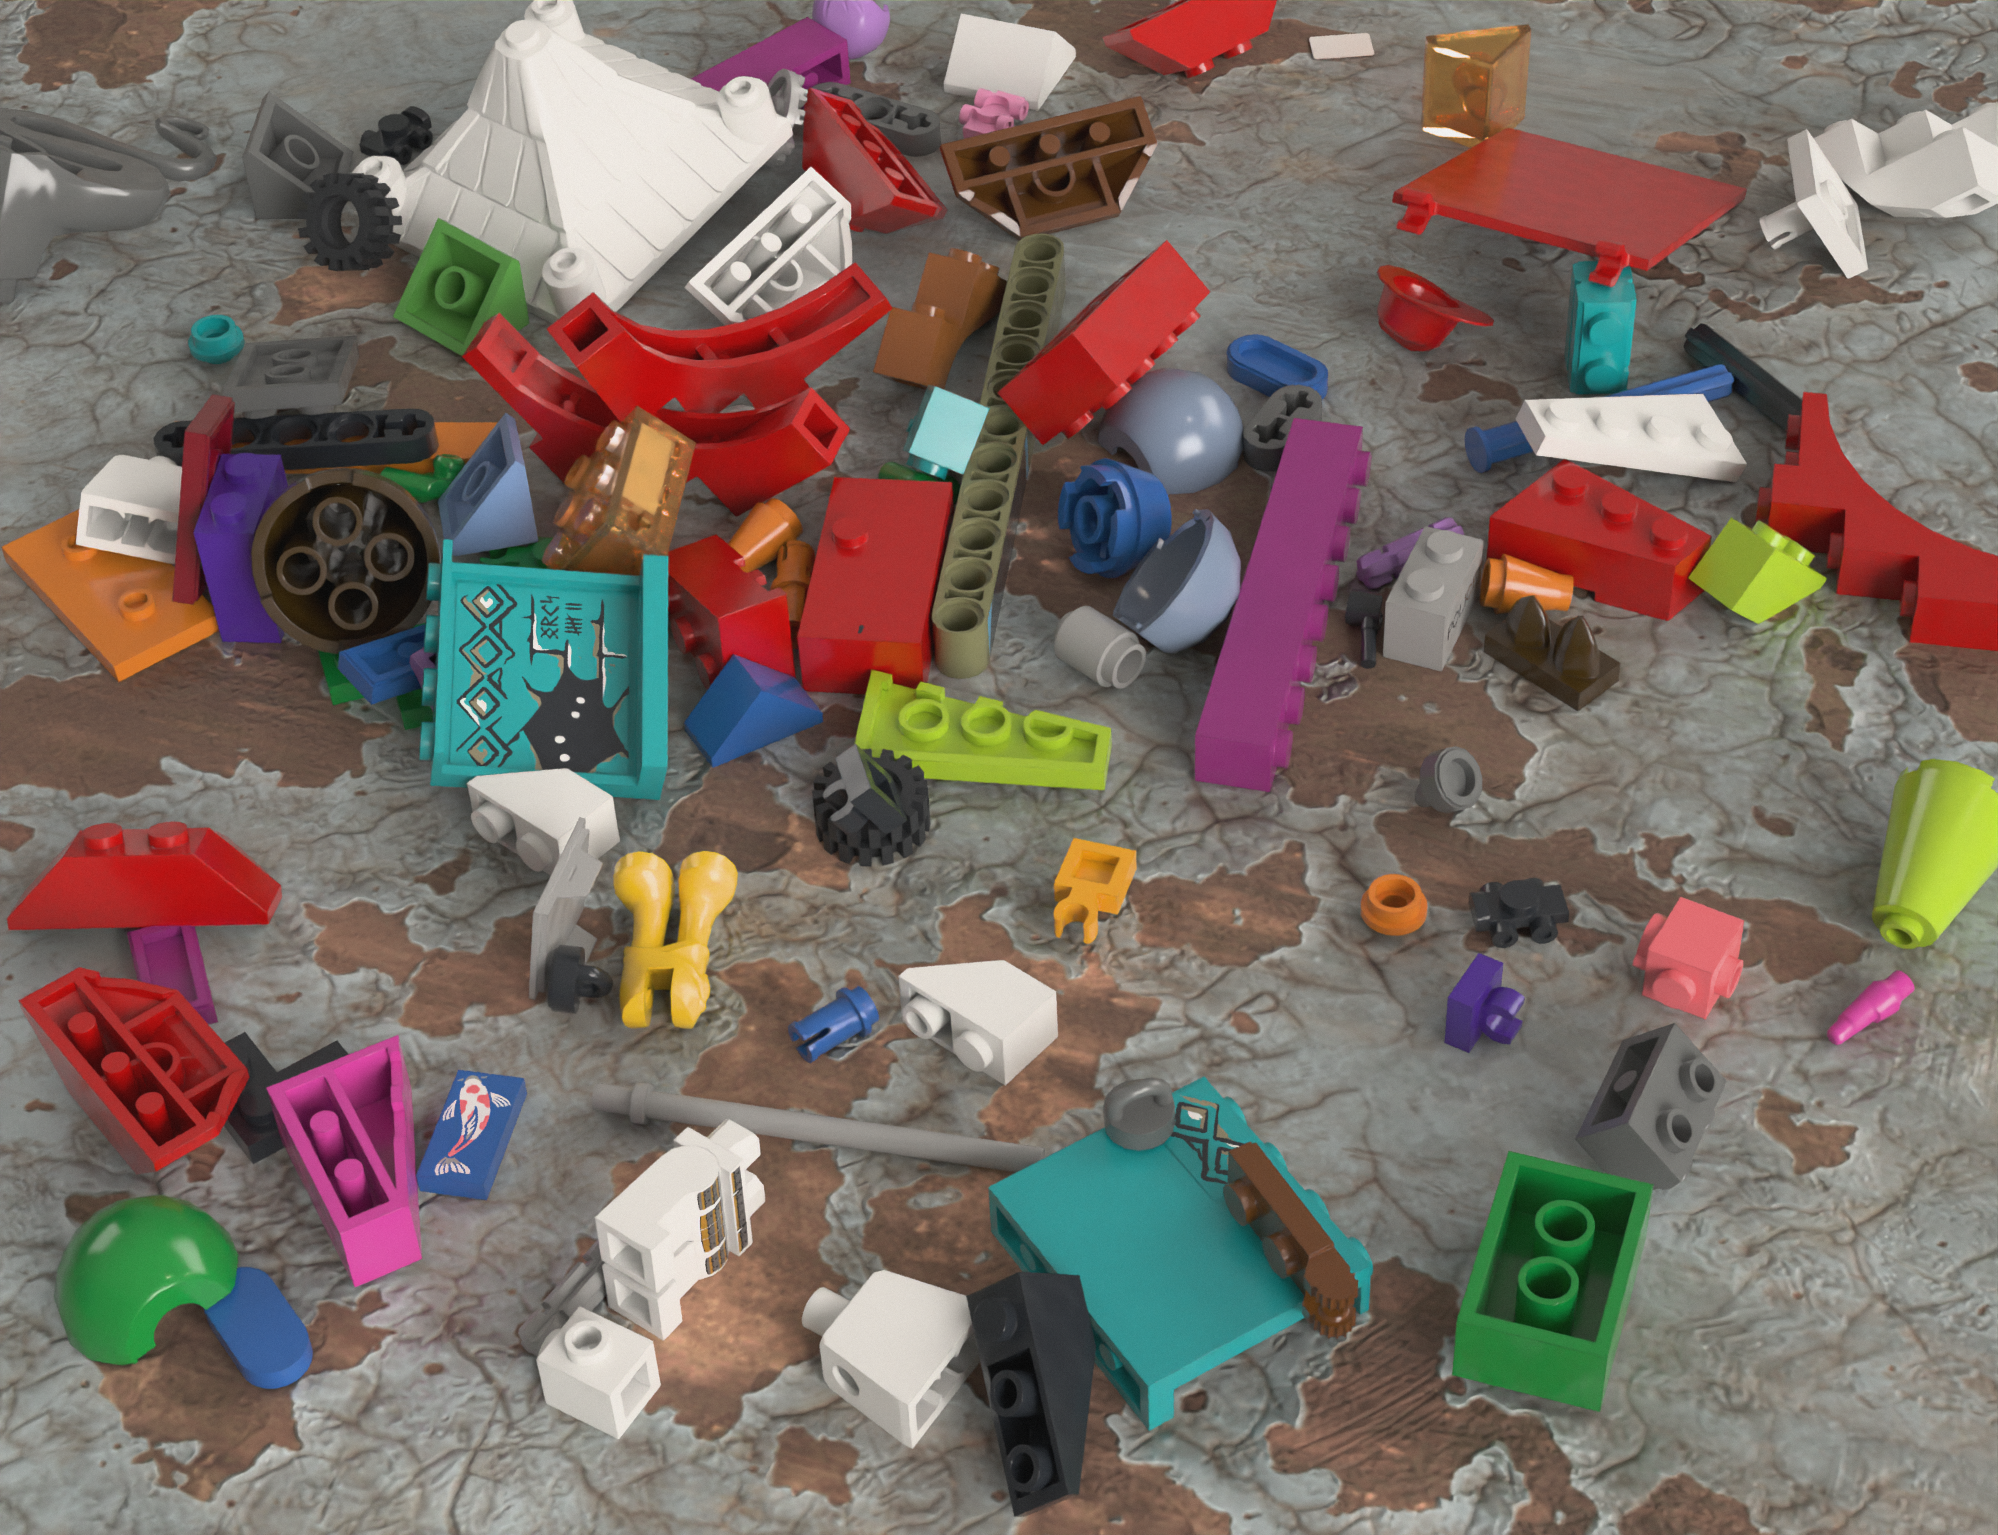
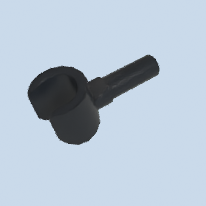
(1365, 611)

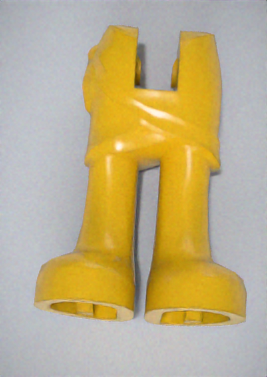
(648, 891)

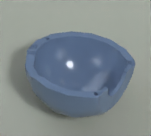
(1176, 429)
(1183, 586)

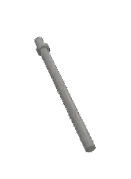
(645, 1104)

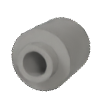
(1099, 647)

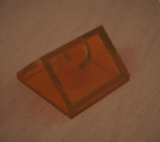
(1475, 83)

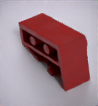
(1604, 539)
(725, 611)

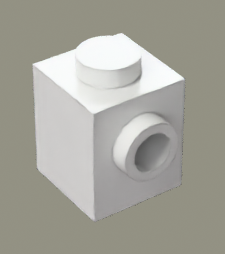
(598, 1371)

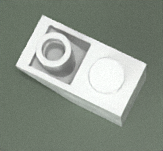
(538, 812)
(981, 1013)

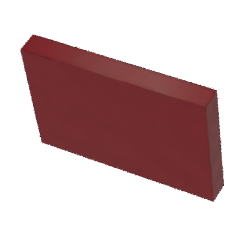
(204, 443)

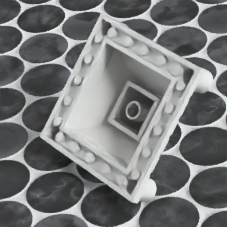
(582, 161)

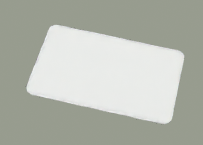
(1341, 46)

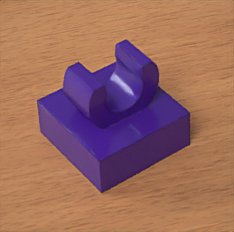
(1482, 1006)

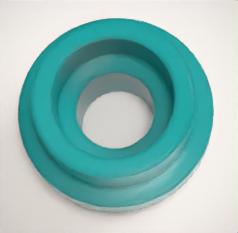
(215, 339)

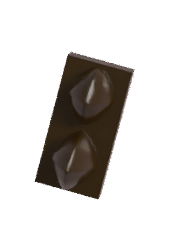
(1552, 656)

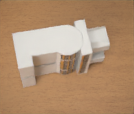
(679, 1224)

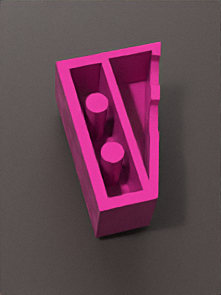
(356, 1155)

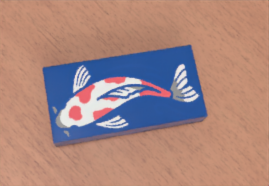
(471, 1135)

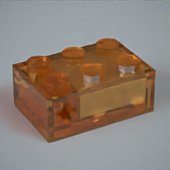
(622, 498)

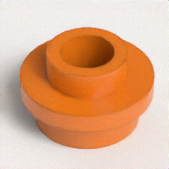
(1394, 905)

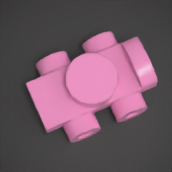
(992, 112)

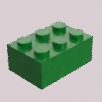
(1552, 1281)

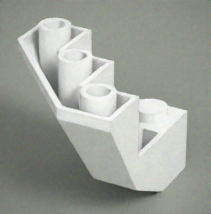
(1920, 163)

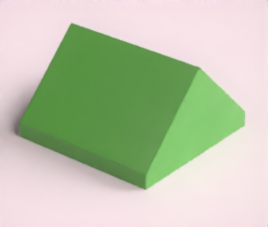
(461, 287)

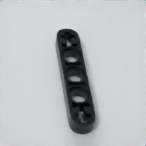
(406, 434)

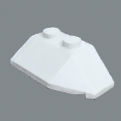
(779, 255)

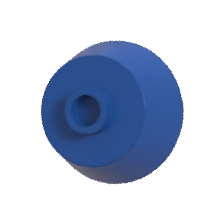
(1113, 516)

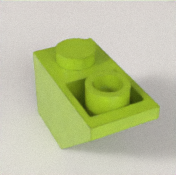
(1756, 571)

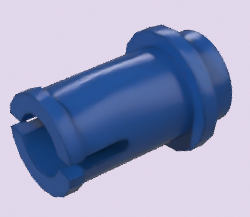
(836, 1022)

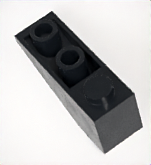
(1038, 1381)

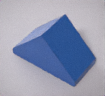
(748, 710)

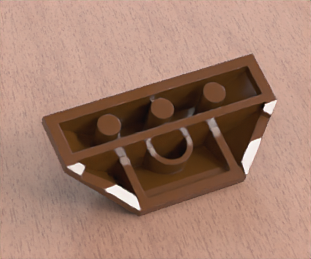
(1054, 169)

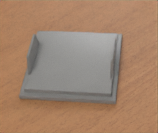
(561, 908)

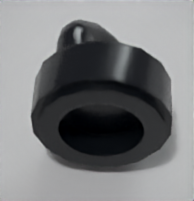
(573, 979)

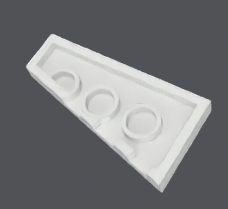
(1635, 432)

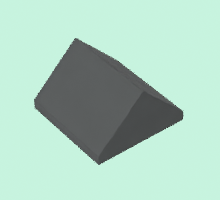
(286, 157)

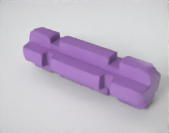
(1377, 567)

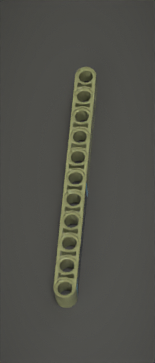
(998, 468)

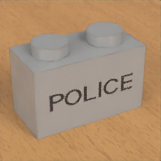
(1432, 598)

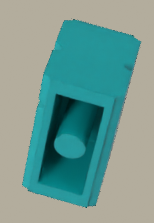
(1599, 332)

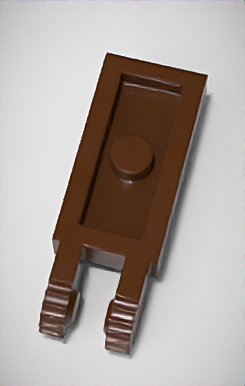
(1291, 1239)

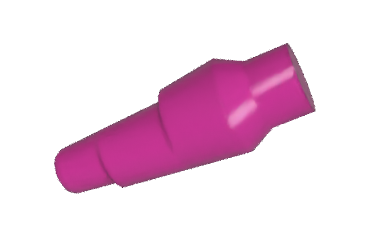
(1873, 1005)

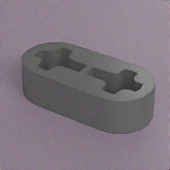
(1274, 422)

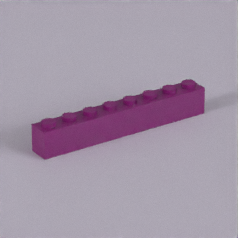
(1282, 607)

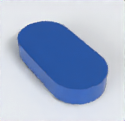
(1270, 365)
(261, 1331)

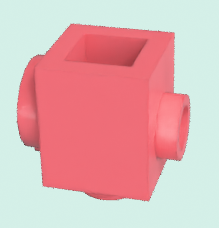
(1690, 957)

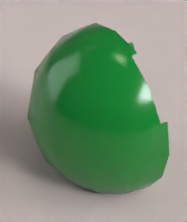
(135, 1267)

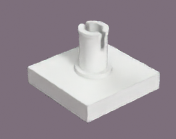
(1820, 205)

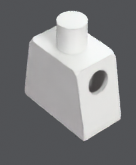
(132, 508)
(894, 1349)

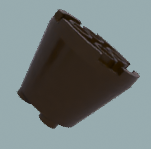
(337, 595)

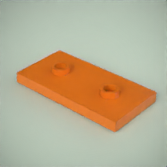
(109, 599)

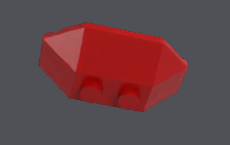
(1192, 33)
(864, 167)
(148, 880)
(137, 1063)

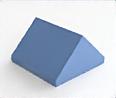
(490, 497)

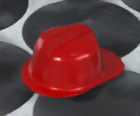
(1419, 311)

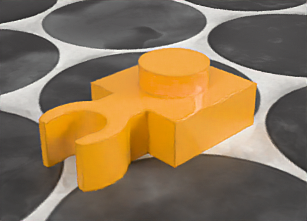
(1091, 881)

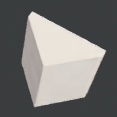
(1006, 59)

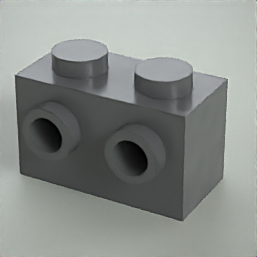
(1652, 1108)

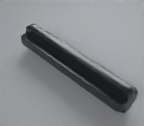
(1749, 377)

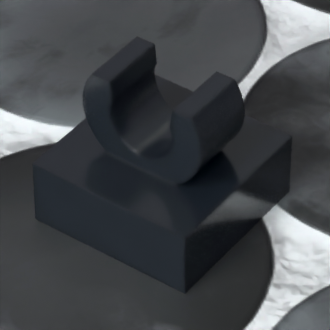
(863, 794)

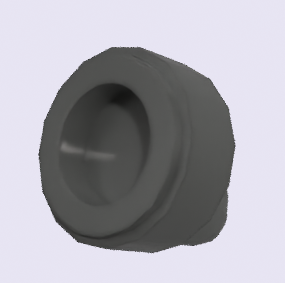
(1449, 780)
(1139, 1113)

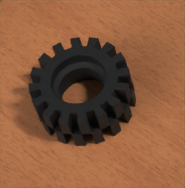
(325, 228)
(870, 839)

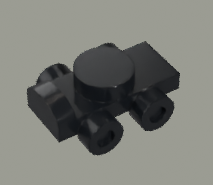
(396, 133)
(1518, 905)

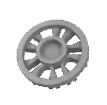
(788, 104)

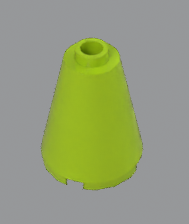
(1934, 850)

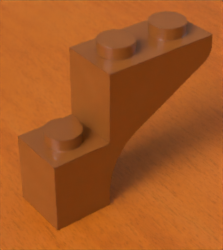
(951, 303)

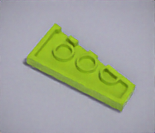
(981, 739)

